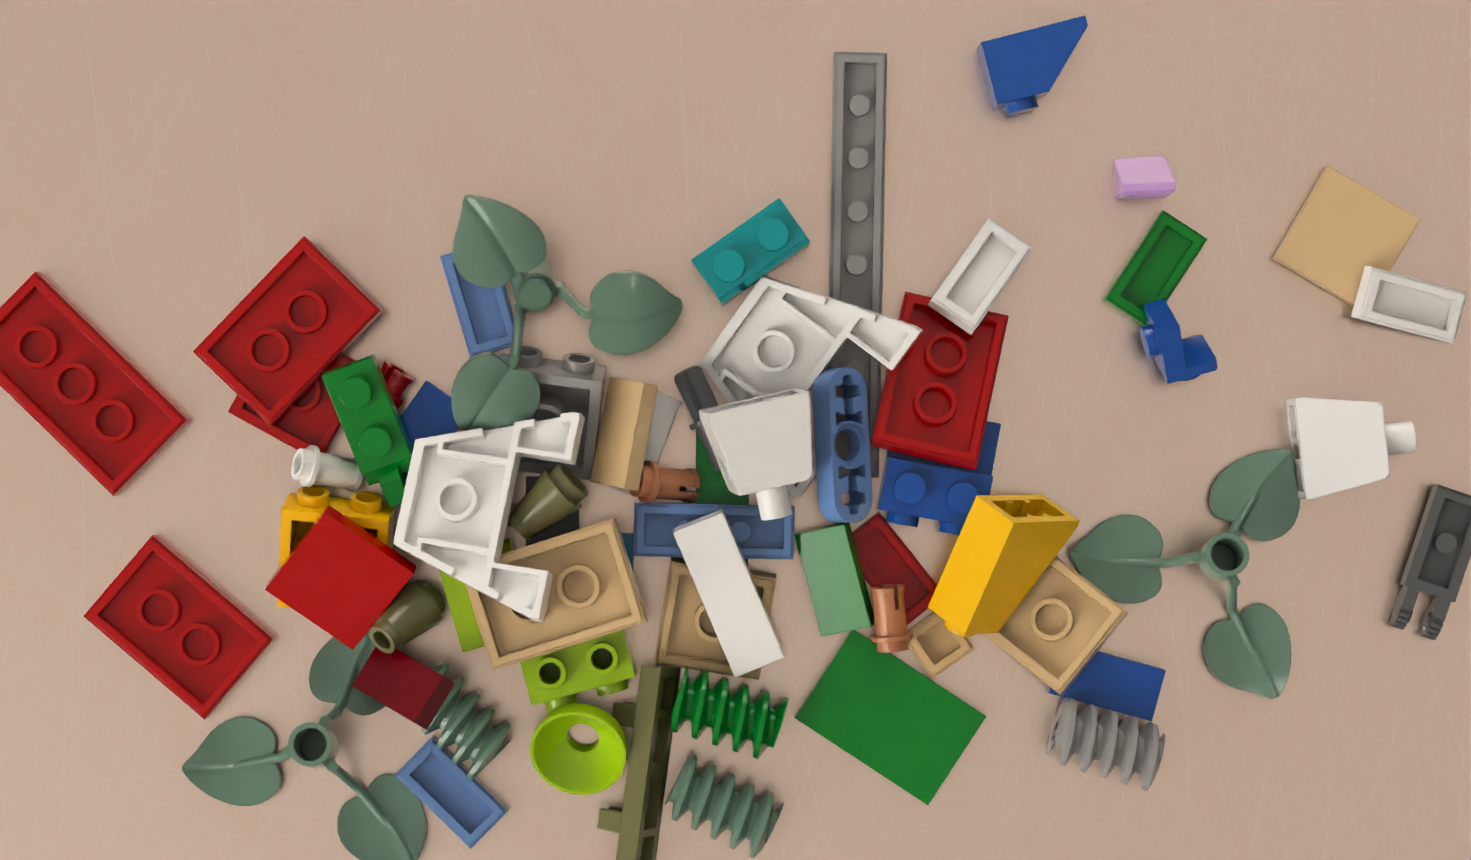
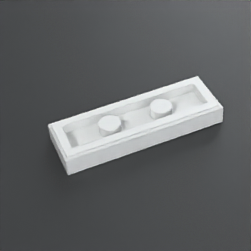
(728, 592)

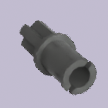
(697, 396)

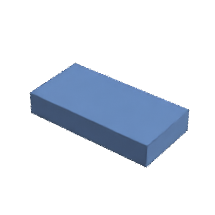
(482, 312)
(445, 789)

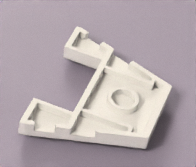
(790, 336)
(462, 501)

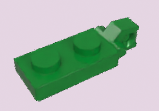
(371, 425)

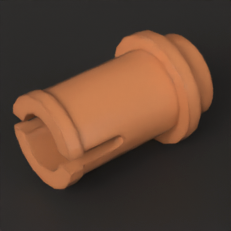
(666, 483)
(890, 618)

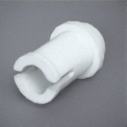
(325, 469)

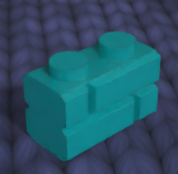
(750, 252)

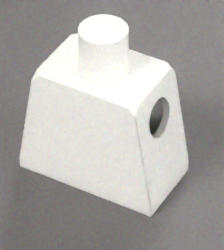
(1342, 443)
(763, 446)

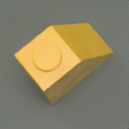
(998, 560)

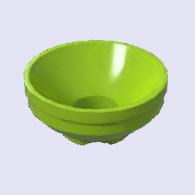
(578, 766)

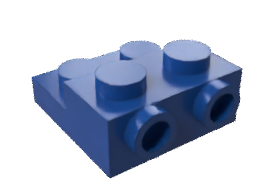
(935, 490)

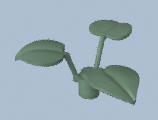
(504, 245)
(1255, 496)
(241, 769)

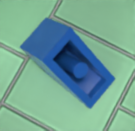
(1027, 63)

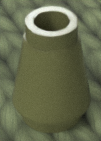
(548, 501)
(409, 615)

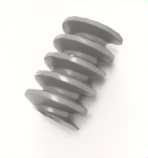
(1106, 742)

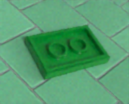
(890, 716)

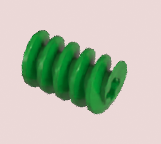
(728, 713)

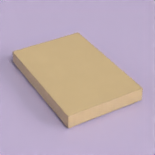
(588, 596)

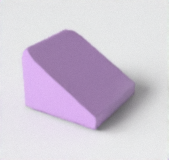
(1143, 177)

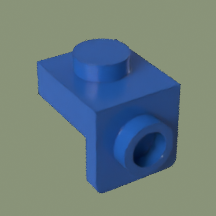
(1174, 356)

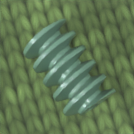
(467, 727)
(723, 805)

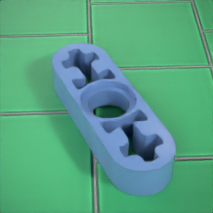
(826, 429)

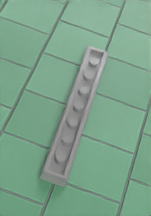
(858, 213)

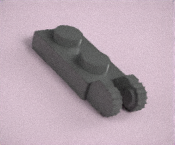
(1436, 560)

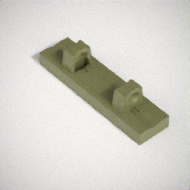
(648, 763)

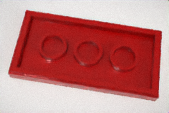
(82, 386)

